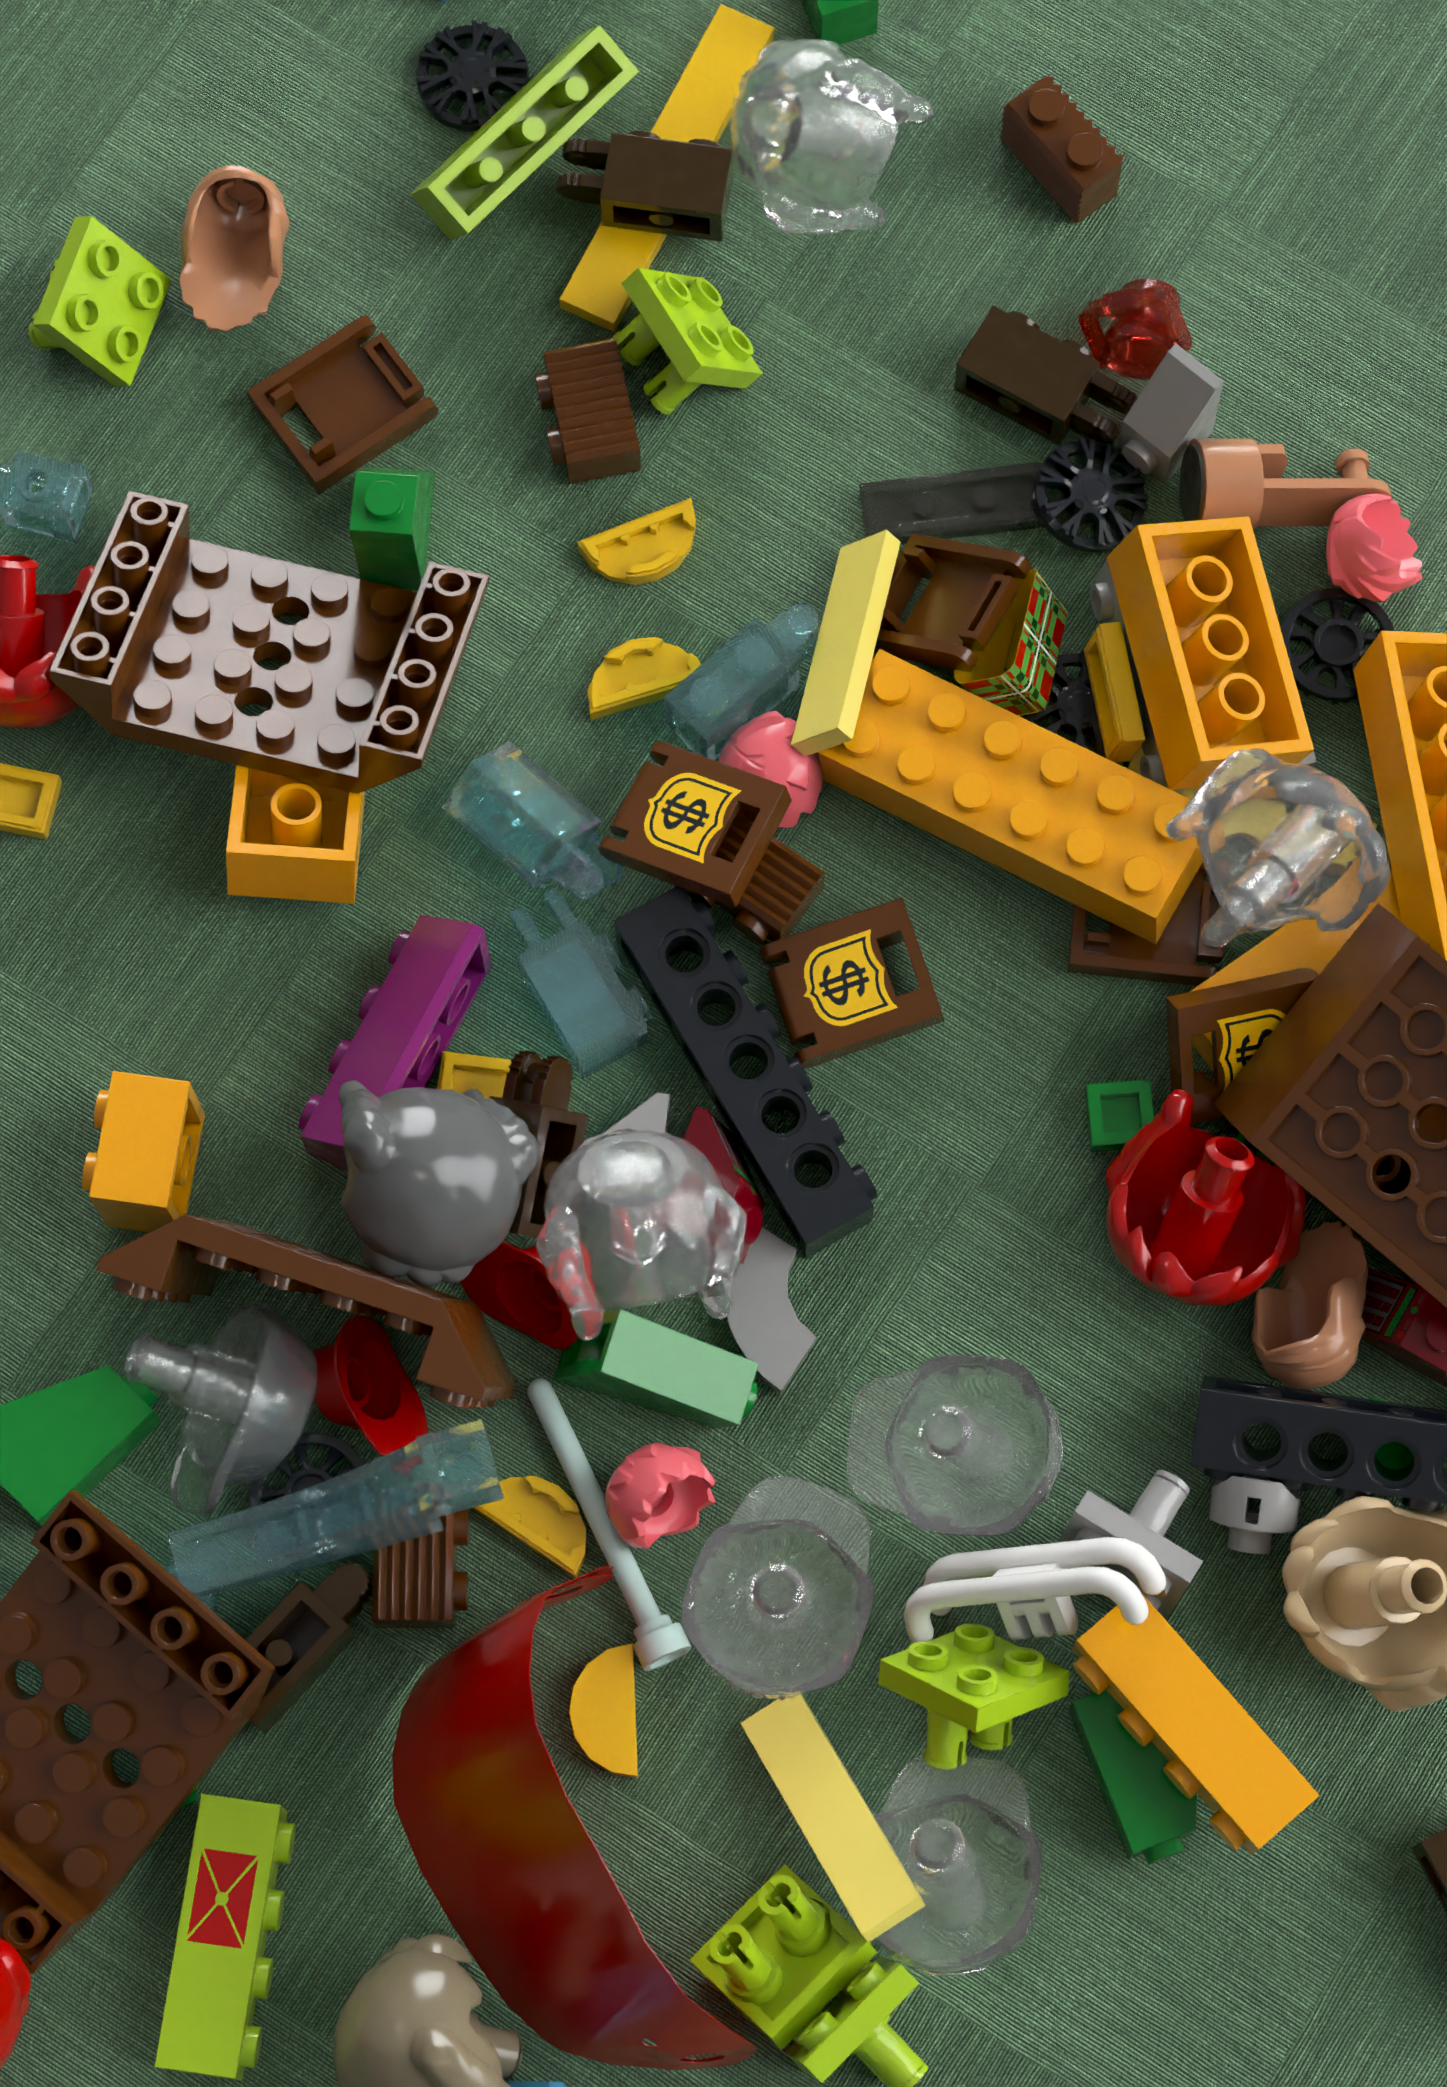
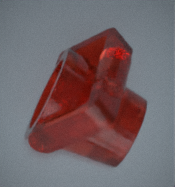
(1142, 328)

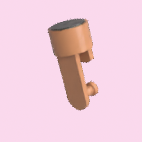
(1246, 479)

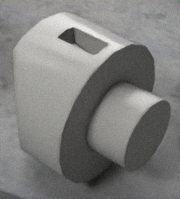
(1249, 1528)

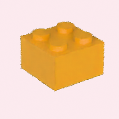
(292, 839)
(144, 1151)

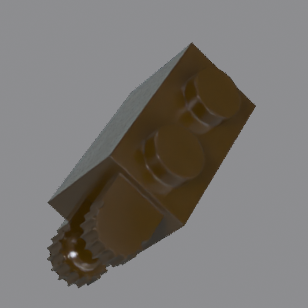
(653, 183)
(1039, 379)
(540, 1096)
(306, 1637)

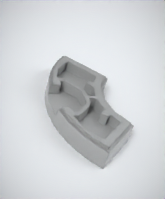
(762, 1314)

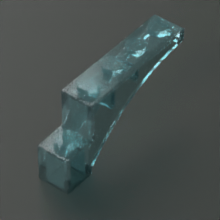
(344, 1516)

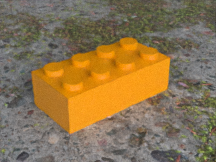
(1207, 646)

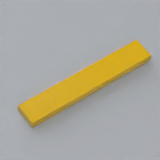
(695, 110)

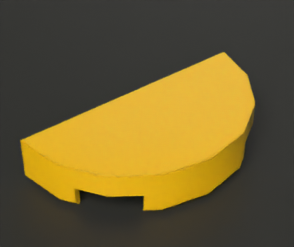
(643, 547)
(637, 675)
(541, 1519)
(605, 1711)

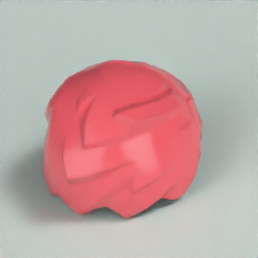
(1371, 549)
(766, 751)
(657, 1493)

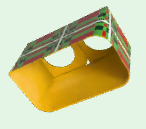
(1028, 646)

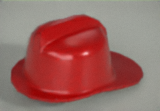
(516, 1292)
(368, 1388)

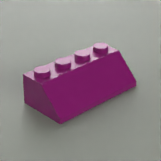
(403, 1023)

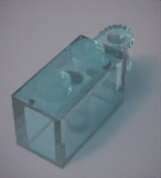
(741, 680)
(531, 822)
(579, 989)

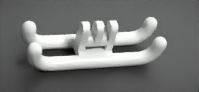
(1035, 1585)

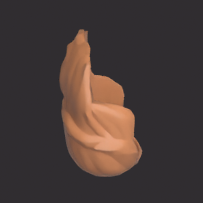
(232, 247)
(1314, 1321)

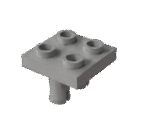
(1145, 1527)

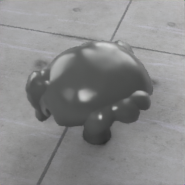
(431, 1178)

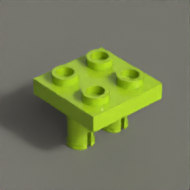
(100, 302)
(693, 331)
(971, 1684)
(783, 1956)
(860, 2027)

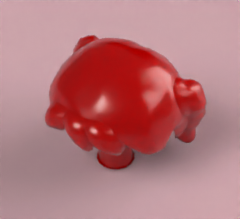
(29, 641)
(1199, 1211)

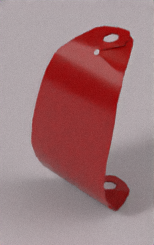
(522, 1867)

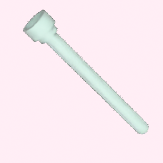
(656, 1635)

